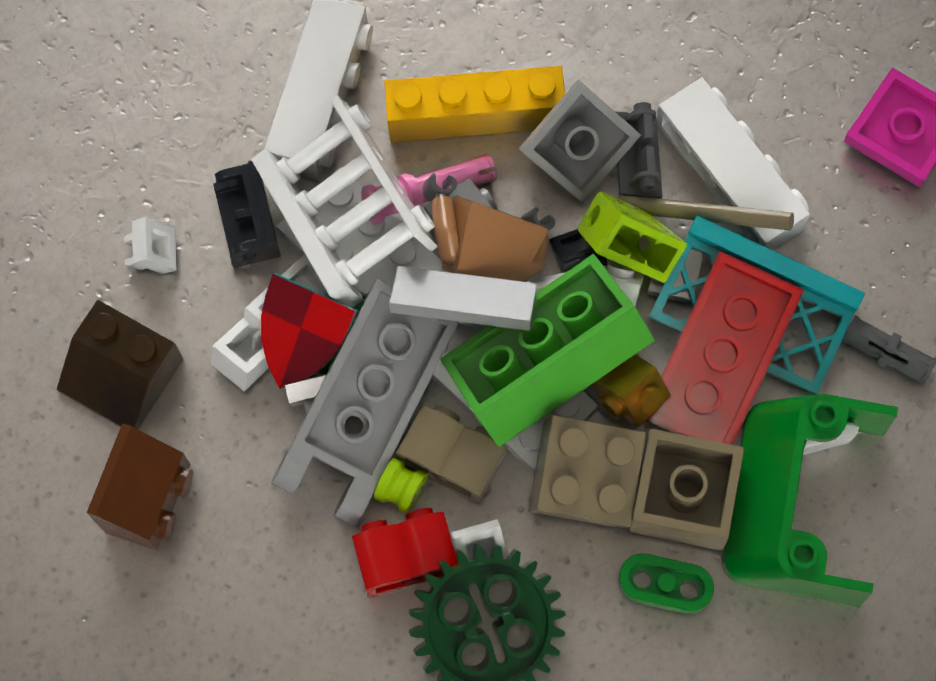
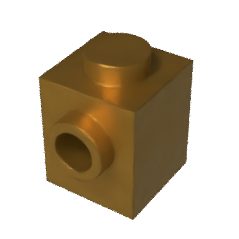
(632, 390)

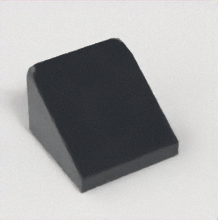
(572, 249)

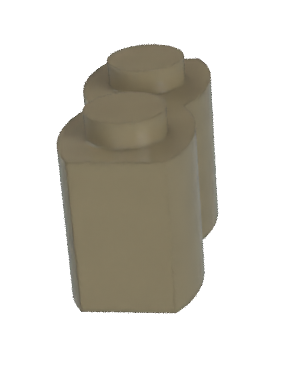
(451, 453)

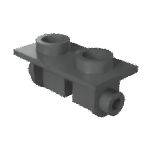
(640, 167)

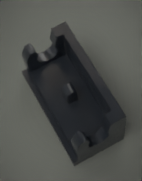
(245, 215)

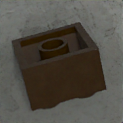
(117, 366)

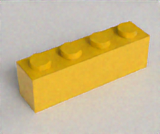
(471, 103)

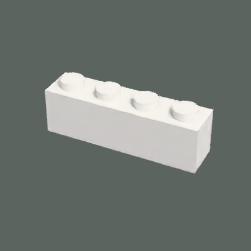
(320, 71)
(728, 160)

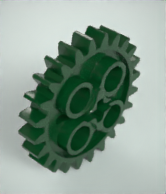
(526, 605)

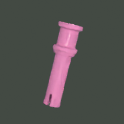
(413, 185)

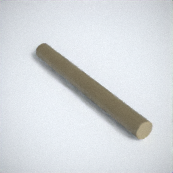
(712, 212)

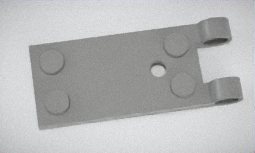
(378, 380)

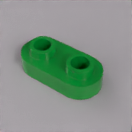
(666, 579)

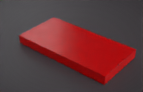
(725, 350)

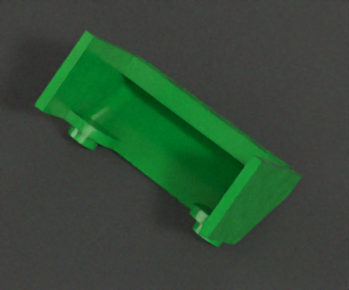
(761, 540)

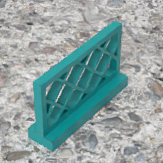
(818, 289)

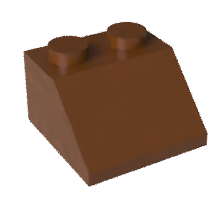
(140, 488)

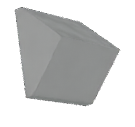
(580, 141)

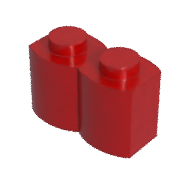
(403, 552)

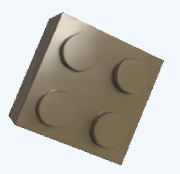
(587, 472)
(687, 489)

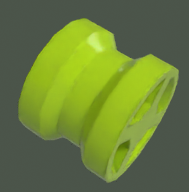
(401, 486)

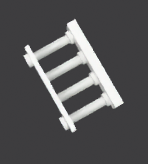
(301, 207)

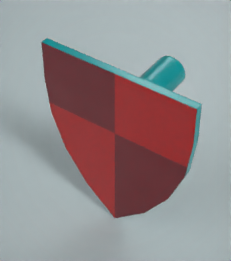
(300, 329)

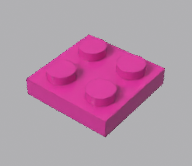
(898, 127)

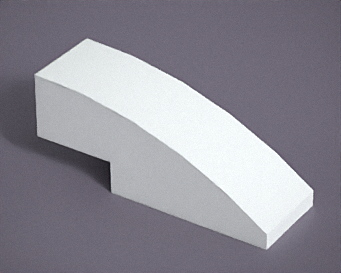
(240, 351)

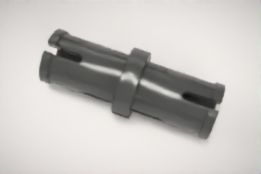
(889, 350)

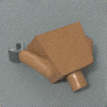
(483, 239)

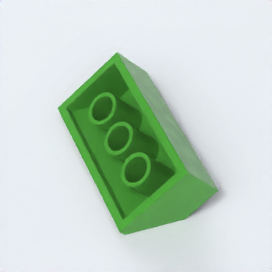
(575, 337)

